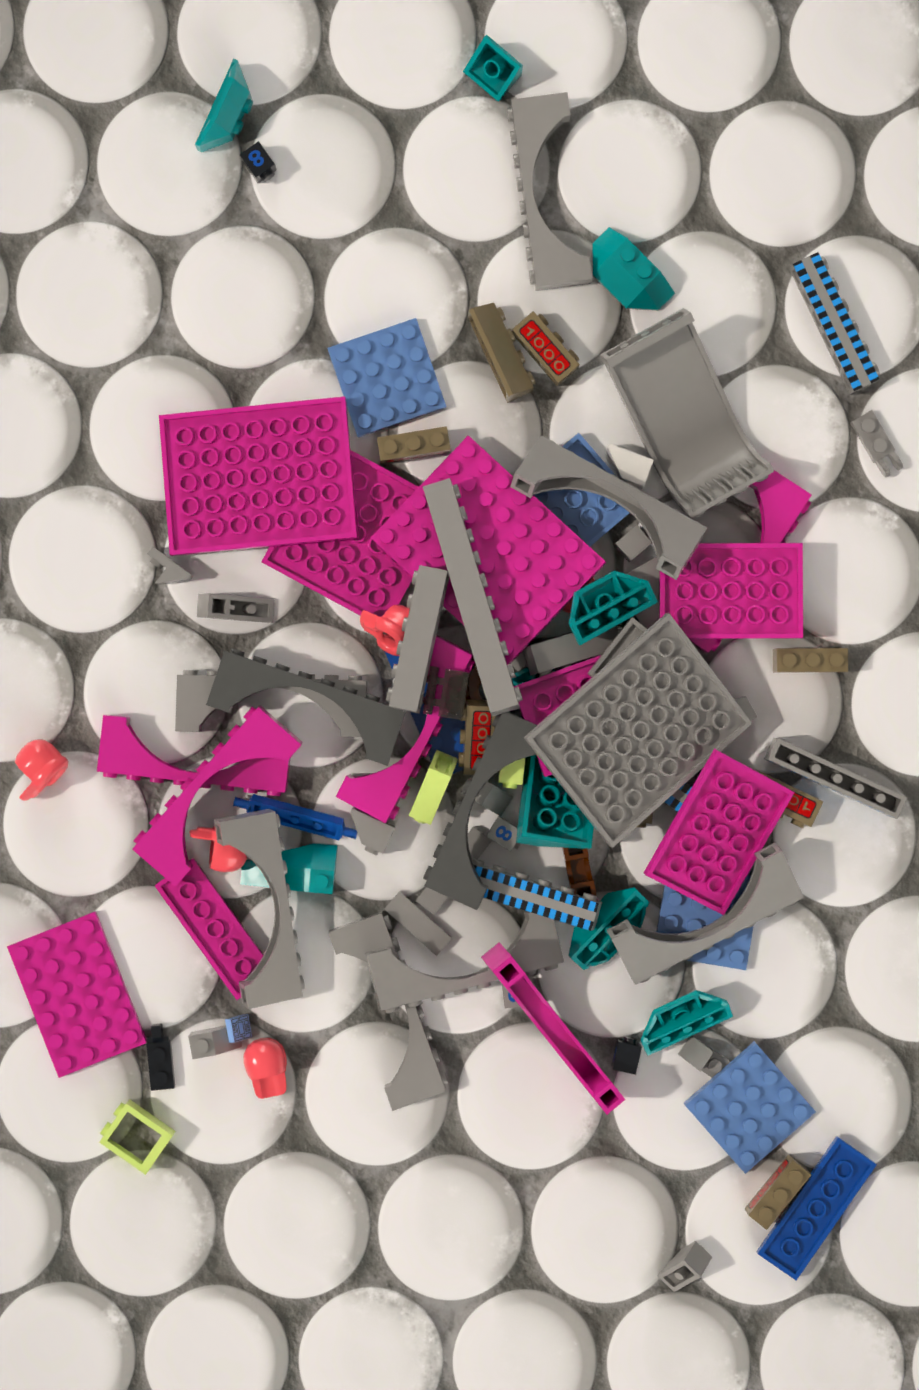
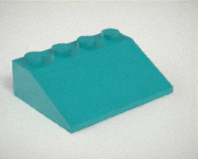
(549, 814)

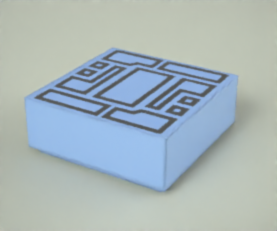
(238, 1028)

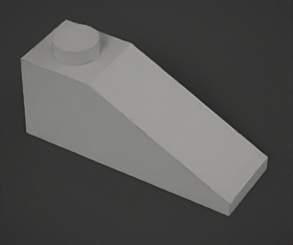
(235, 608)

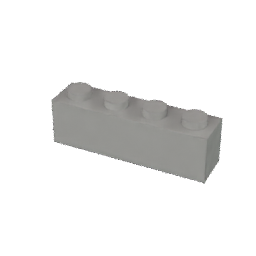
(565, 651)

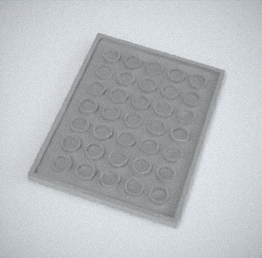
(638, 730)

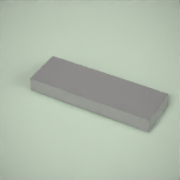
(418, 923)

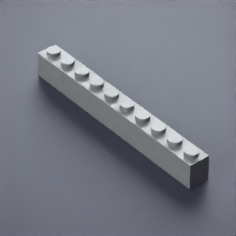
(472, 598)

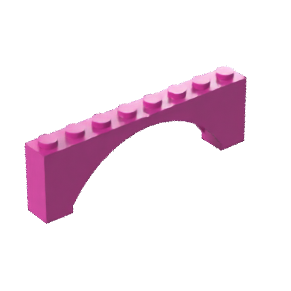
(779, 506)
(125, 754)
(381, 791)
(165, 842)
(552, 1028)

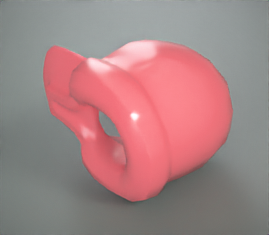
(389, 623)
(41, 764)
(221, 857)
(266, 1067)

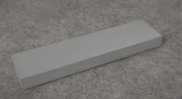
(433, 900)

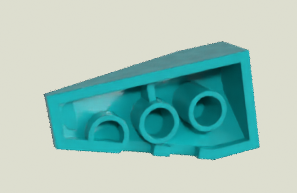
(308, 869)

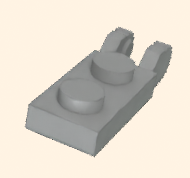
(876, 442)

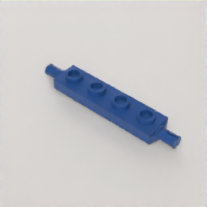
(299, 817)

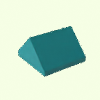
(493, 68)

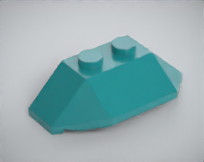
(227, 111)
(628, 273)
(607, 604)
(596, 946)
(683, 1019)

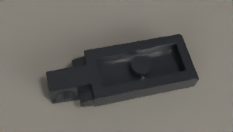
(160, 1060)

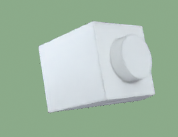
(629, 465)

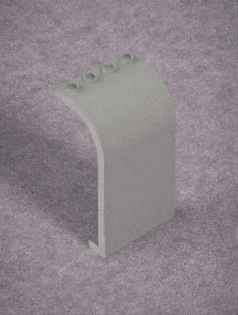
(684, 415)

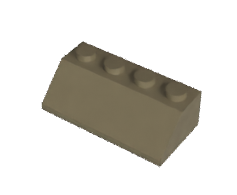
(500, 351)

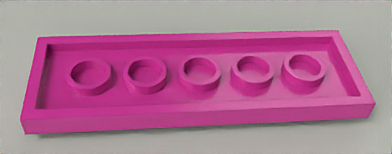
(212, 926)

